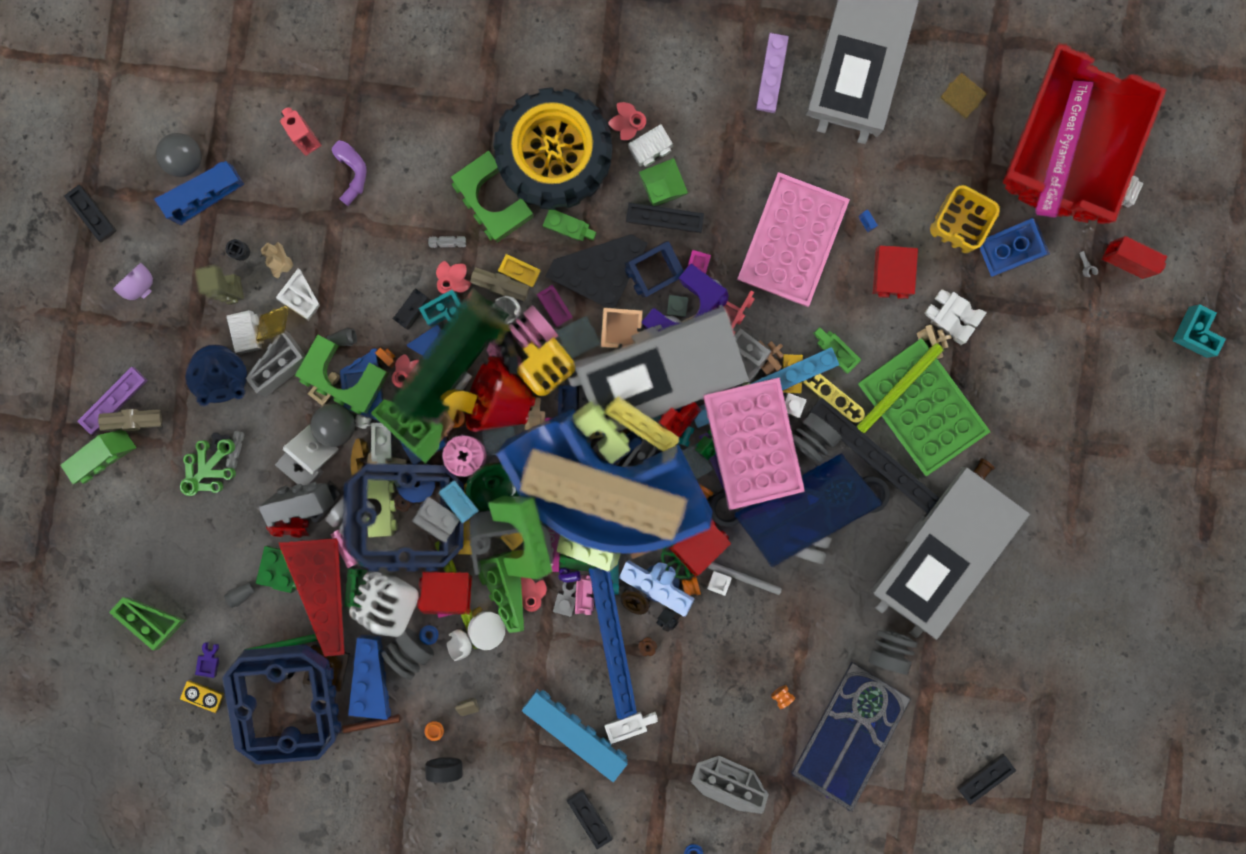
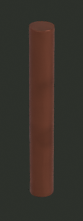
(370, 724)

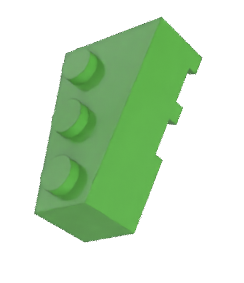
(97, 456)
(146, 622)

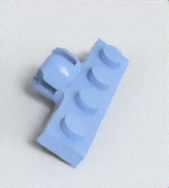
(657, 585)

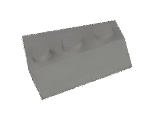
(276, 365)

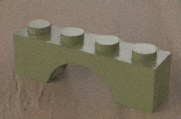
(220, 287)

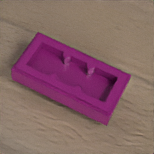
(554, 306)

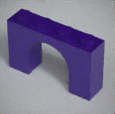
(705, 288)

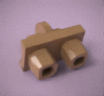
(772, 363)

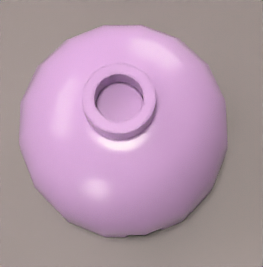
(135, 283)

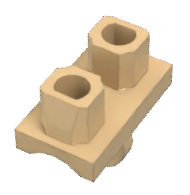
(276, 259)
(929, 333)

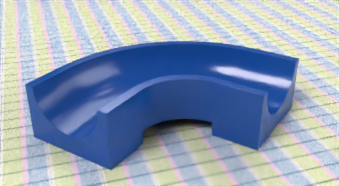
(663, 472)

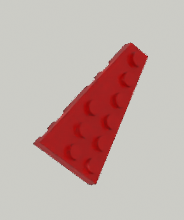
(317, 579)

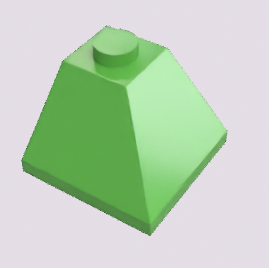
(663, 182)

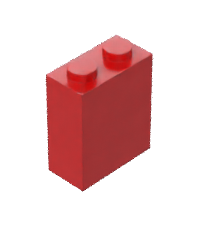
(1134, 257)
(895, 271)
(701, 549)
(445, 593)

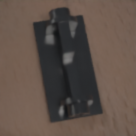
(668, 619)

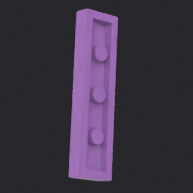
(113, 399)

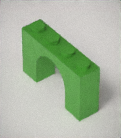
(469, 182)
(314, 372)
(523, 514)

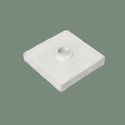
(309, 451)

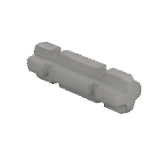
(447, 241)
(232, 461)

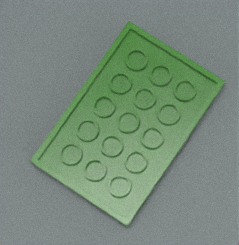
(932, 413)

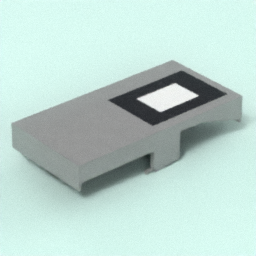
(861, 64)
(665, 366)
(949, 553)

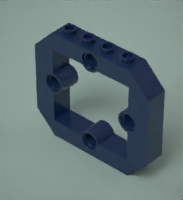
(356, 503)
(278, 748)

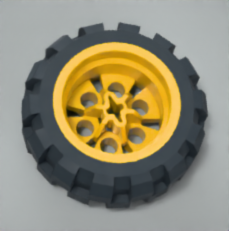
(547, 112)

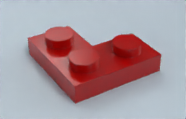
(679, 422)

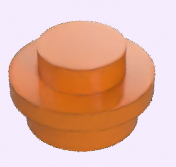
(434, 731)

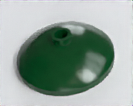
(489, 484)

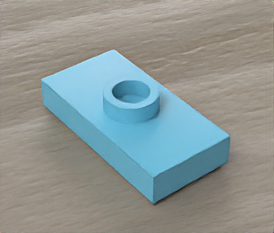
(458, 501)

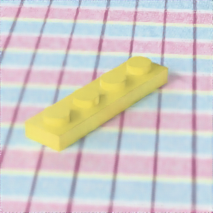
(641, 424)

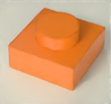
(387, 356)

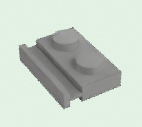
(436, 519)

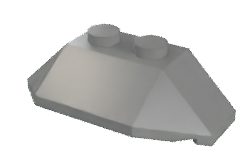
(730, 784)

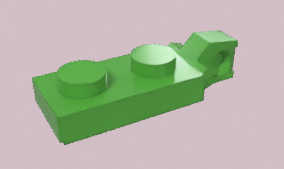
(568, 226)
(844, 355)

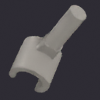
(1087, 266)

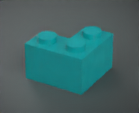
(440, 308)
(1195, 332)

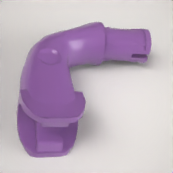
(348, 155)

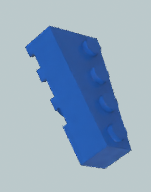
(199, 193)
(369, 687)

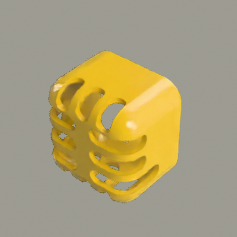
(989, 214)
(543, 364)

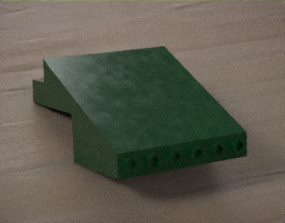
(450, 358)

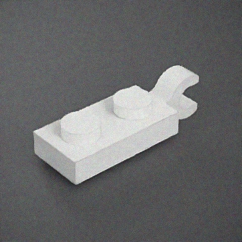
(380, 443)
(629, 726)

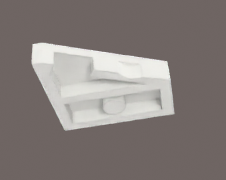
(299, 296)

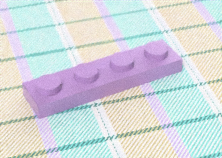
(772, 73)

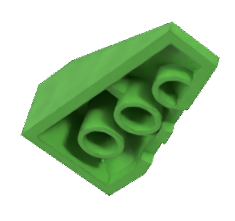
(419, 436)
(504, 591)

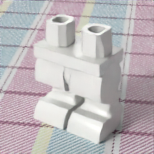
(951, 312)

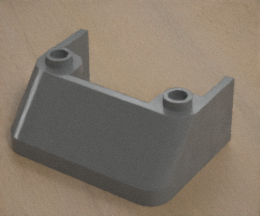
(483, 527)

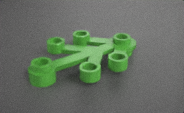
(205, 469)

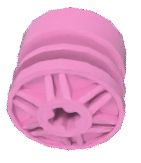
(533, 329)
(476, 455)

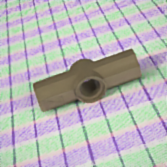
(499, 284)
(130, 420)

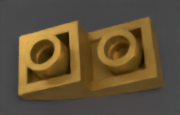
(359, 451)

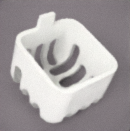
(371, 596)

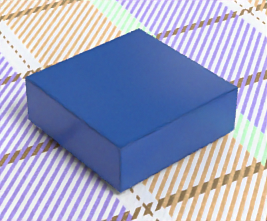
(867, 221)

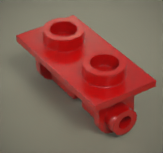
(295, 528)

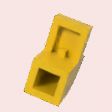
(458, 400)

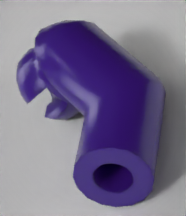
(566, 576)

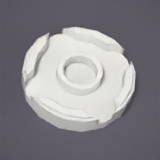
(486, 630)

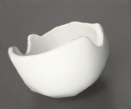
(510, 306)
(459, 645)

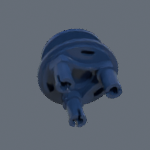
(216, 375)

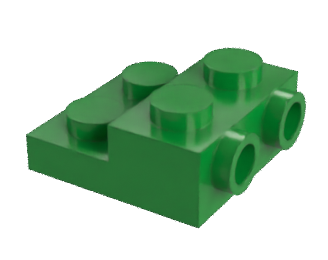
(274, 571)

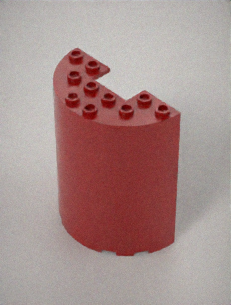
(1108, 145)

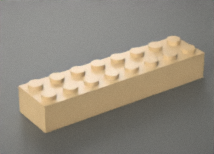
(603, 495)

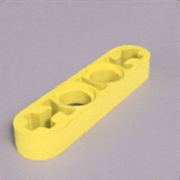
(835, 392)

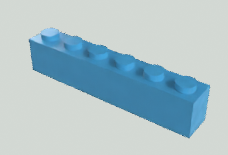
(575, 735)

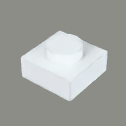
(719, 583)

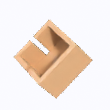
(619, 327)

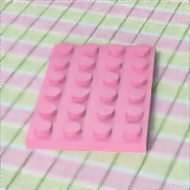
(793, 239)
(753, 443)

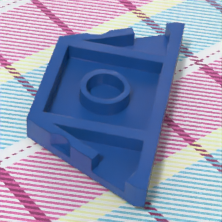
(351, 375)

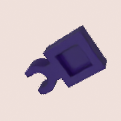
(207, 664)

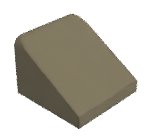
(467, 707)

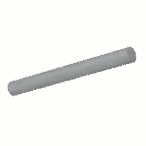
(745, 578)

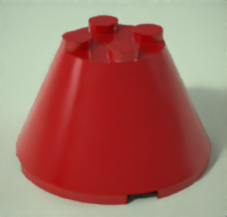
(500, 399)

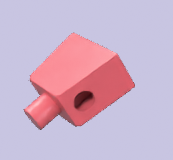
(299, 131)

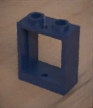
(671, 260)

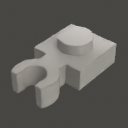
(565, 602)

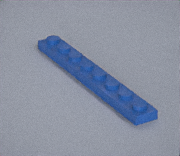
(613, 642)

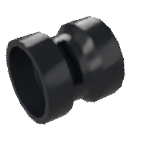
(241, 252)

